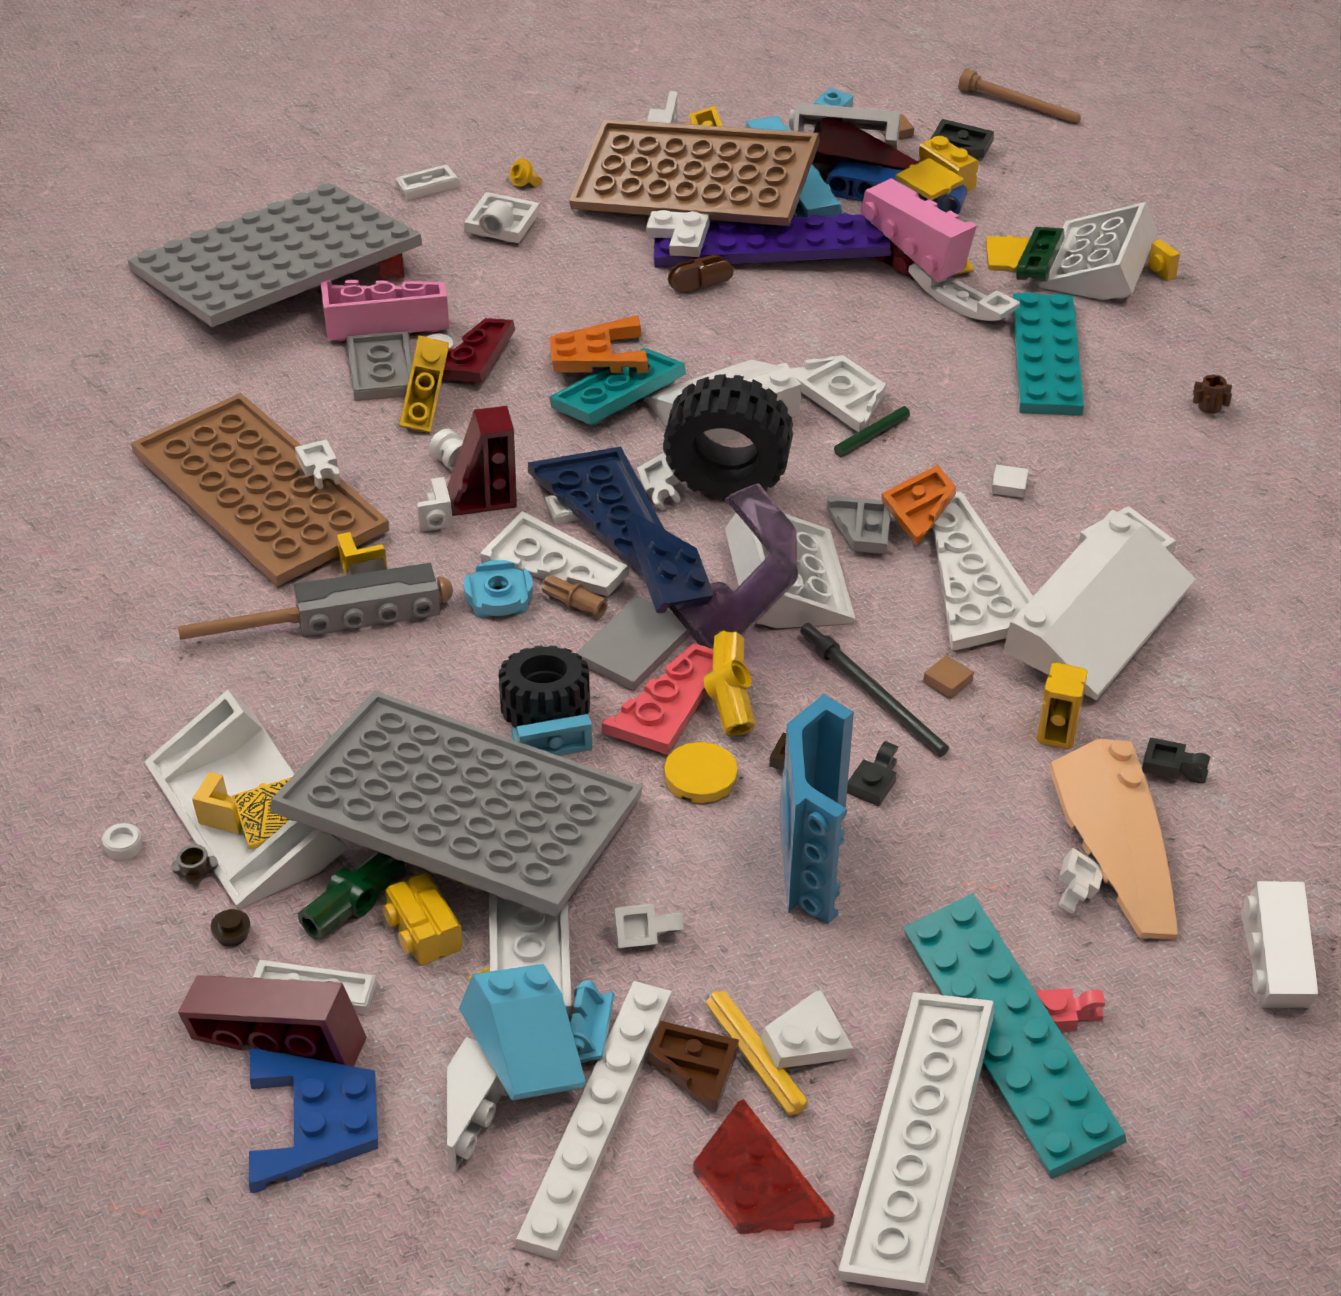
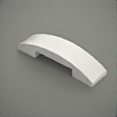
(964, 298)

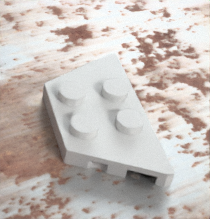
(840, 388)

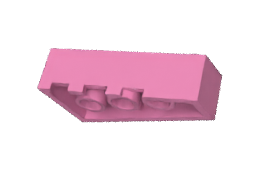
(919, 228)
(383, 308)

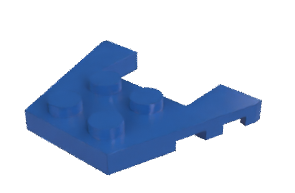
(331, 1114)

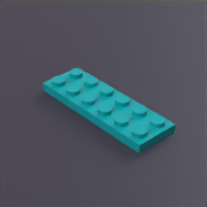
(1047, 355)

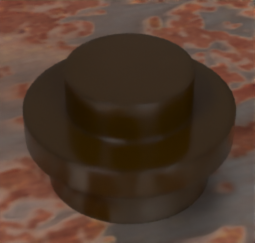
(230, 927)

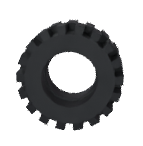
(543, 685)

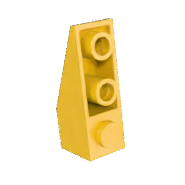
(424, 384)

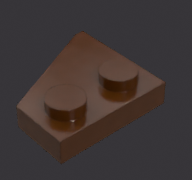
(694, 1060)

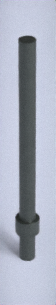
(830, 650)

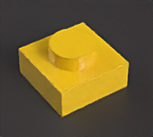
(1163, 260)

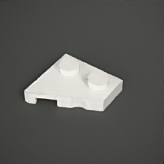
(806, 1035)

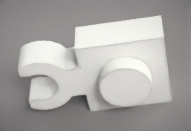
(319, 461)
(659, 480)

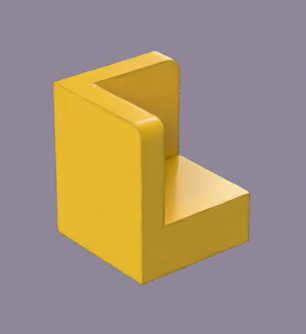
(350, 555)
(215, 806)

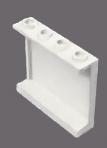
(860, 117)

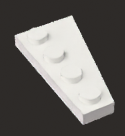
(553, 553)

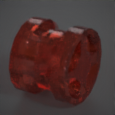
(391, 267)

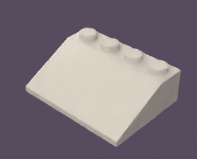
(1103, 253)
(770, 375)
(820, 588)

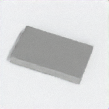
(379, 365)
(634, 643)

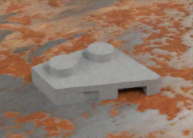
(861, 522)

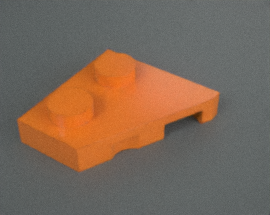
(920, 501)

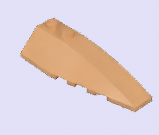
(1115, 815)

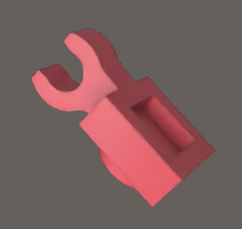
(1068, 1010)

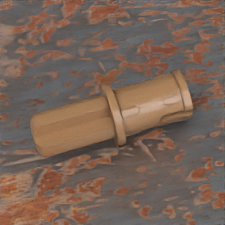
(575, 596)

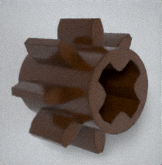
(1212, 394)

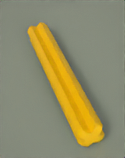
(754, 1051)

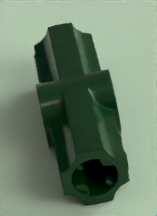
(350, 894)

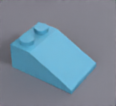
(523, 1030)

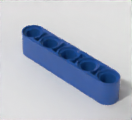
(857, 174)

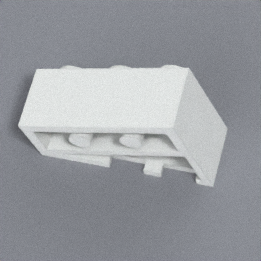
(1280, 944)

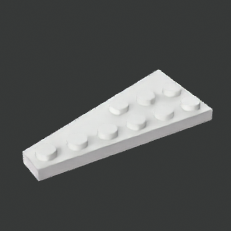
(976, 578)

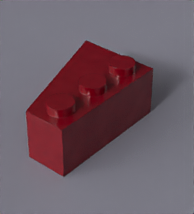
(485, 465)

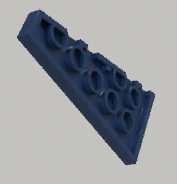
(602, 493)

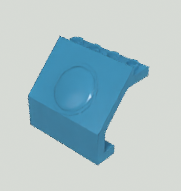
(815, 804)

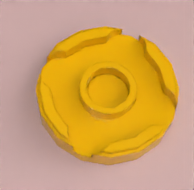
(700, 772)

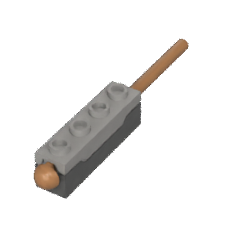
(347, 603)

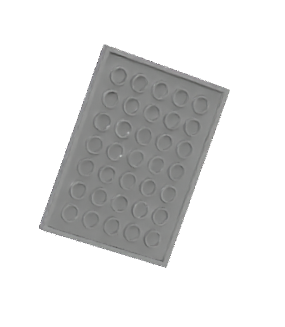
(273, 253)
(460, 802)

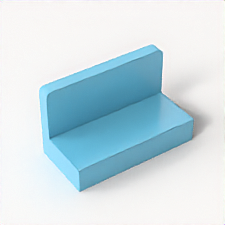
(557, 736)

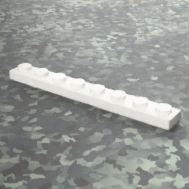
(593, 1122)

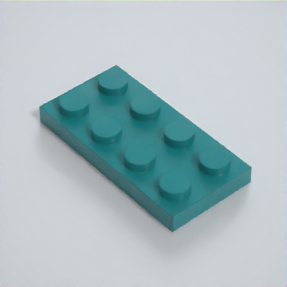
(609, 392)

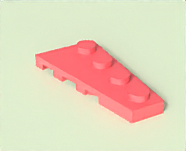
(666, 704)

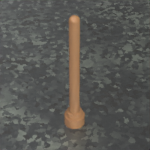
(971, 81)

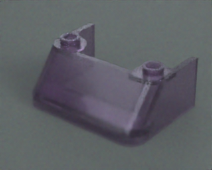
(763, 587)

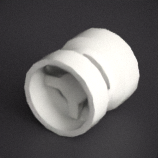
(446, 447)

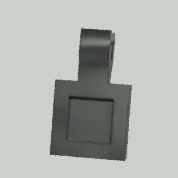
(1169, 759)
(874, 780)

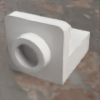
(437, 510)

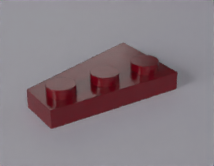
(478, 351)

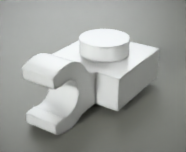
(1081, 877)
(640, 925)

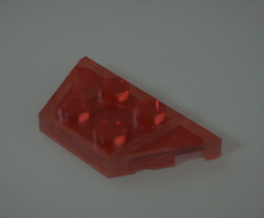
(756, 1178)

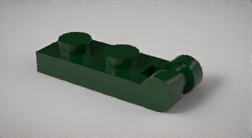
(1040, 253)

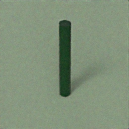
(871, 431)

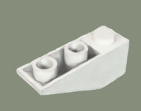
(471, 1100)

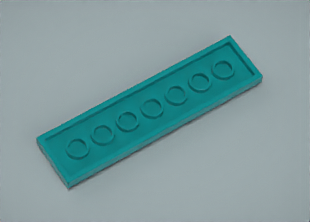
(1025, 1048)

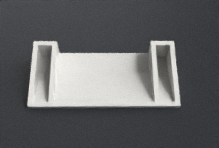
(1100, 603)
(235, 744)

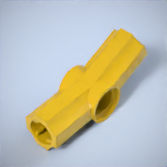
(729, 684)

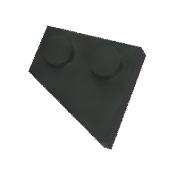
(972, 139)

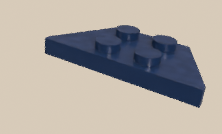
(669, 566)

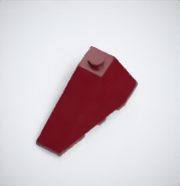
(849, 143)

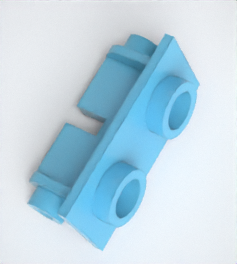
(591, 1020)

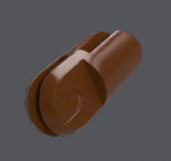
(699, 273)

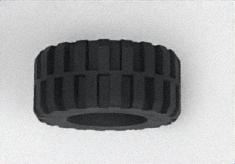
(732, 406)

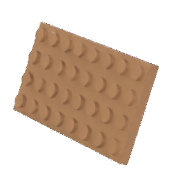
(696, 168)
(251, 489)

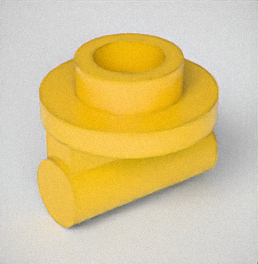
(522, 173)

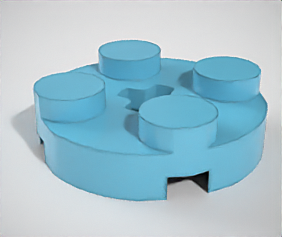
(487, 601)

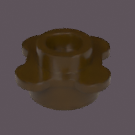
(194, 863)

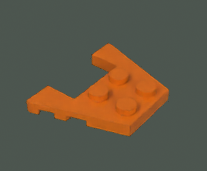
(592, 348)

